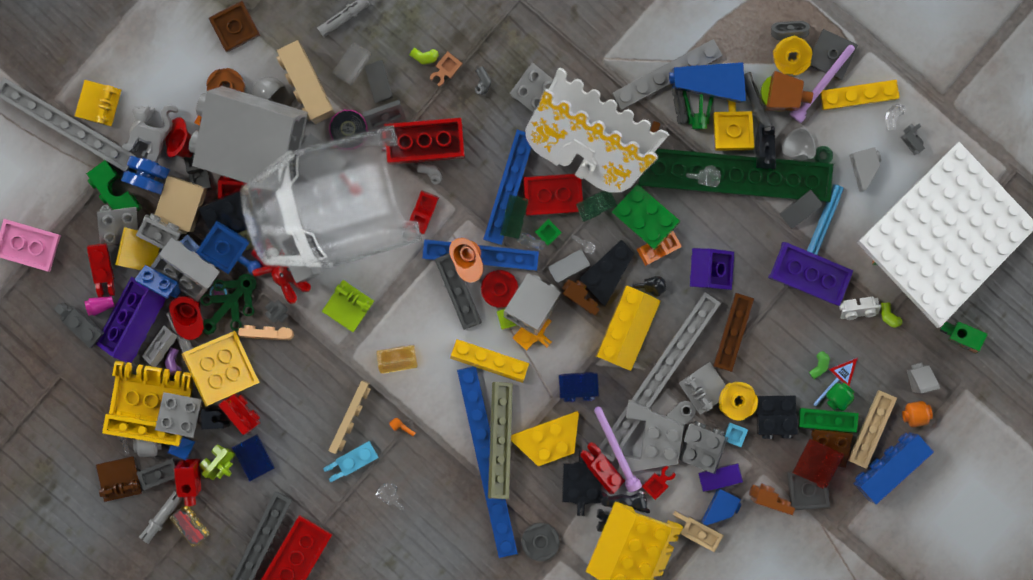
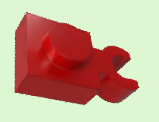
(656, 484)

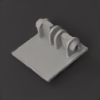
(531, 87)
(113, 222)
(703, 388)
(178, 414)

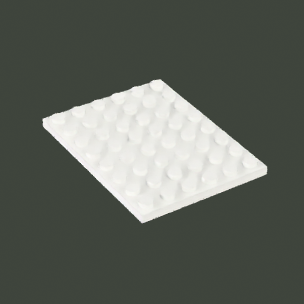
(947, 234)

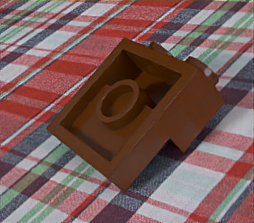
(576, 292)

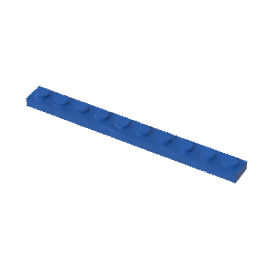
(481, 439)

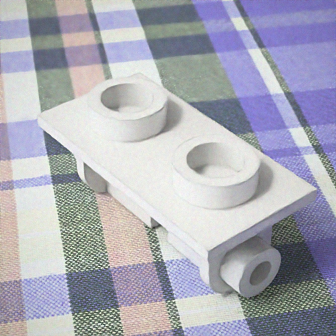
(868, 307)

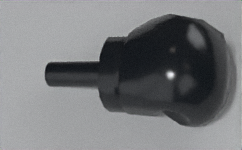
(655, 285)

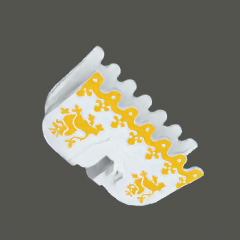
(579, 123)

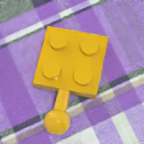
(733, 129)

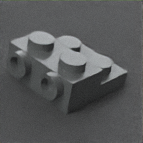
(703, 447)

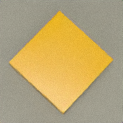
(135, 251)

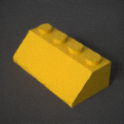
(628, 328)

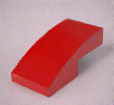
(424, 210)

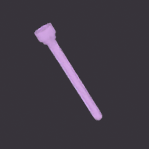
(799, 115)
(632, 483)

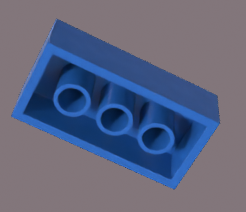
(892, 467)

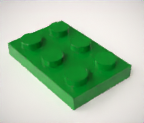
(646, 217)

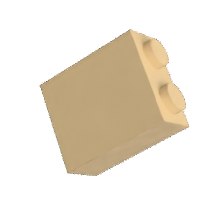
(180, 203)

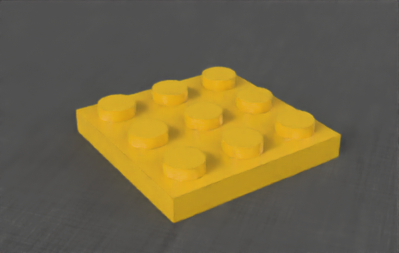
(220, 368)

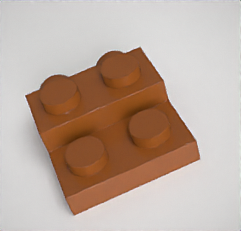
(765, 496)

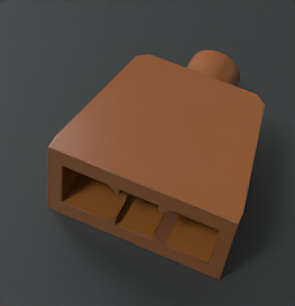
(786, 93)

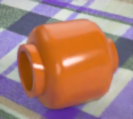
(917, 414)

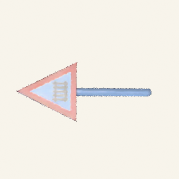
(843, 373)

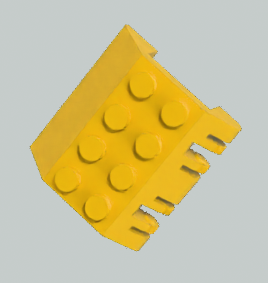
(138, 402)
(632, 546)

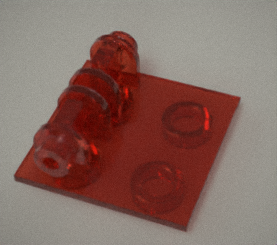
(818, 463)

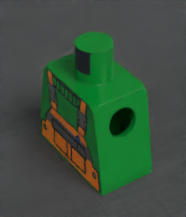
(972, 339)

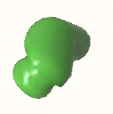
(823, 365)

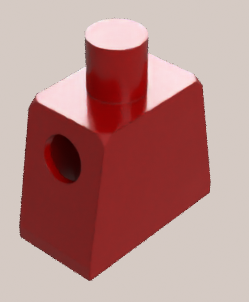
(188, 480)

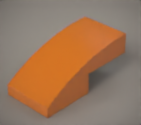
(669, 245)

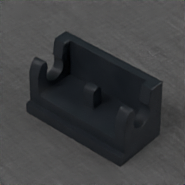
(765, 148)
(211, 420)

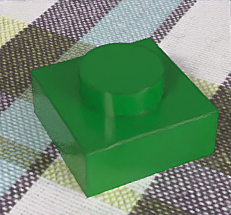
(548, 232)

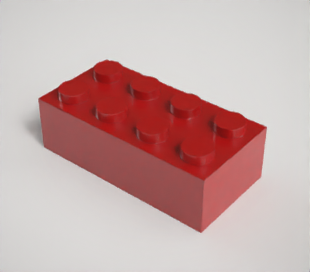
(427, 141)

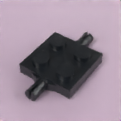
(579, 485)

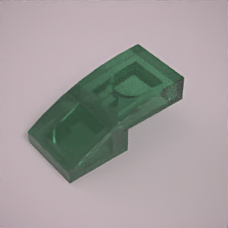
(595, 205)
(514, 216)

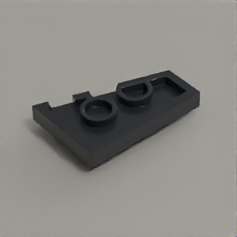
(607, 272)

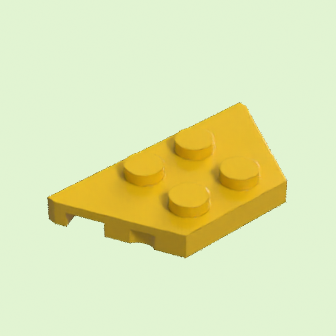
(549, 440)

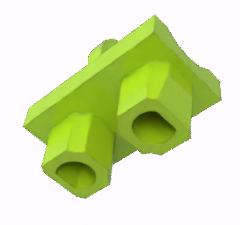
(219, 465)

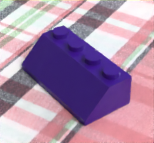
(130, 321)

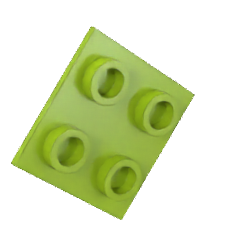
(347, 306)

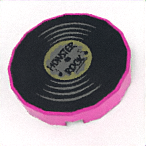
(346, 123)

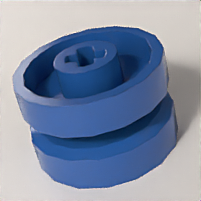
(145, 175)

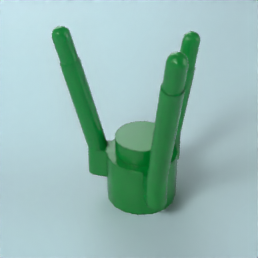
(699, 120)

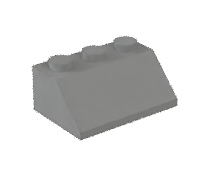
(186, 268)

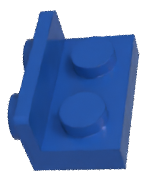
(158, 282)

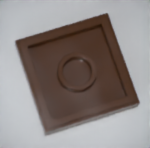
(234, 26)

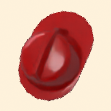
(178, 139)
(186, 317)

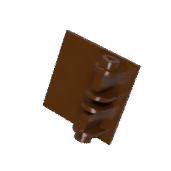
(835, 440)
(118, 479)

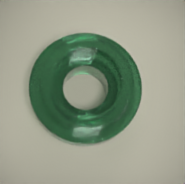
(829, 154)

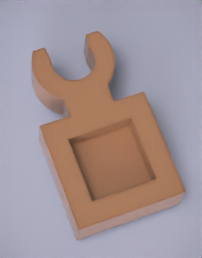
(447, 67)

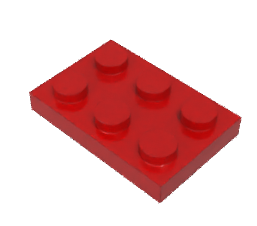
(552, 194)

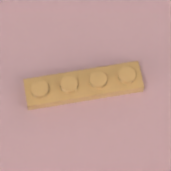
(353, 410)
(872, 429)

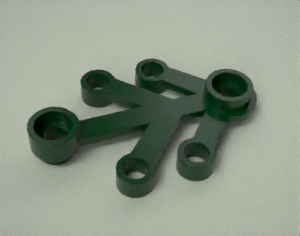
(231, 301)

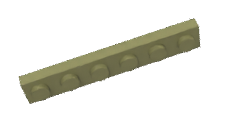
(500, 440)

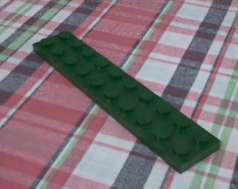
(739, 175)

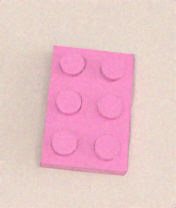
(28, 245)

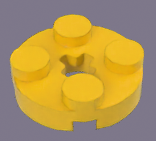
(782, 52)
(743, 410)

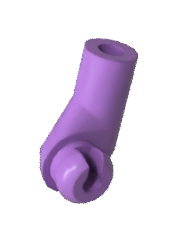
(170, 362)

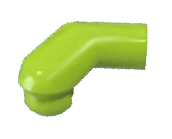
(424, 58)
(888, 317)

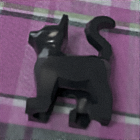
(637, 501)

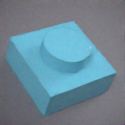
(735, 434)

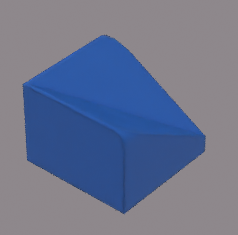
(184, 450)

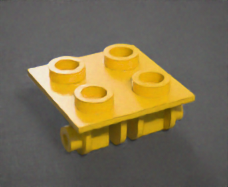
(98, 102)

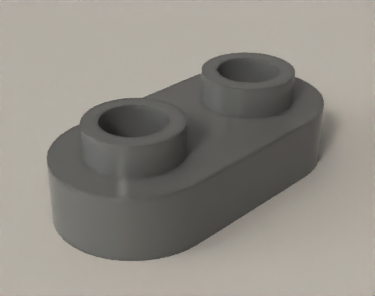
(787, 29)

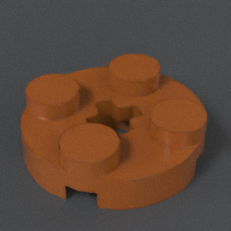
(226, 76)

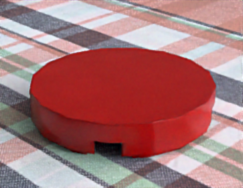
(499, 288)

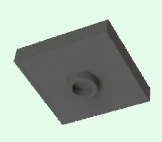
(828, 50)

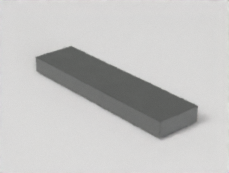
(458, 292)

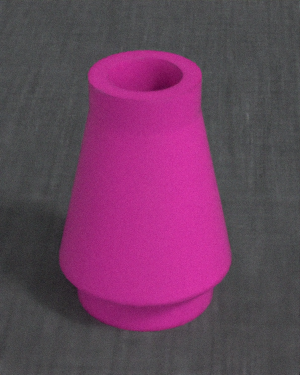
(98, 305)

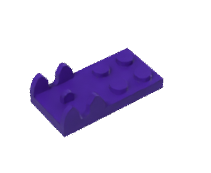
(811, 274)

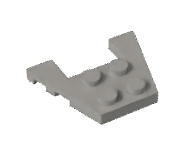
(660, 439)

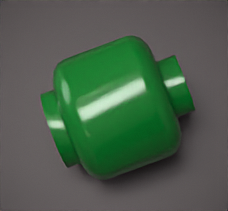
(840, 396)

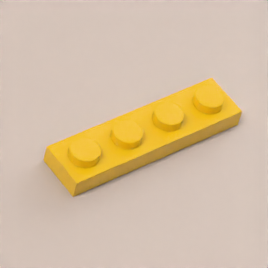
(859, 94)
(489, 360)

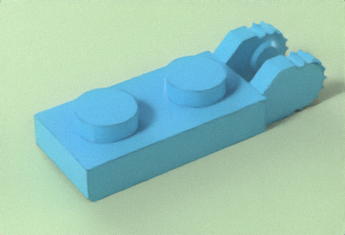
(353, 460)

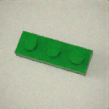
(828, 420)

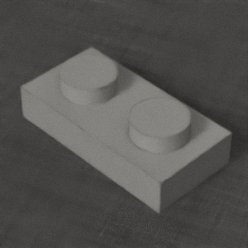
(159, 346)

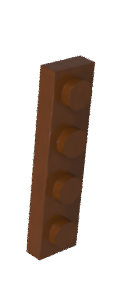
(733, 332)

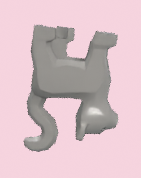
(148, 134)

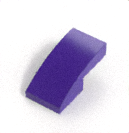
(723, 477)

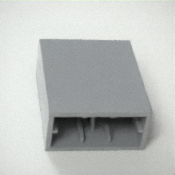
(243, 133)

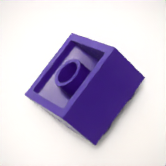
(711, 268)

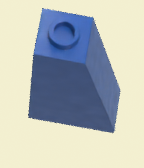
(714, 80)

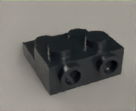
(777, 416)

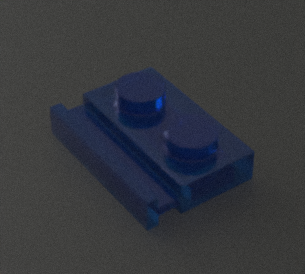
(253, 457)

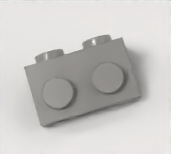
(157, 232)

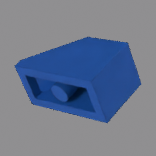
(721, 507)

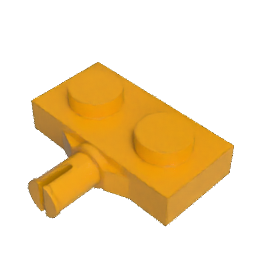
(526, 338)

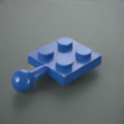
(224, 248)

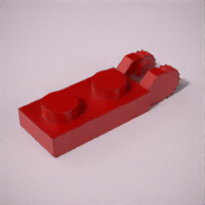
(101, 268)
(602, 468)

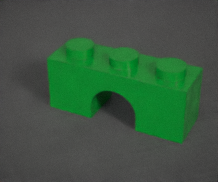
(102, 178)

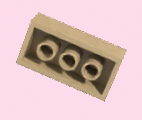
(304, 79)

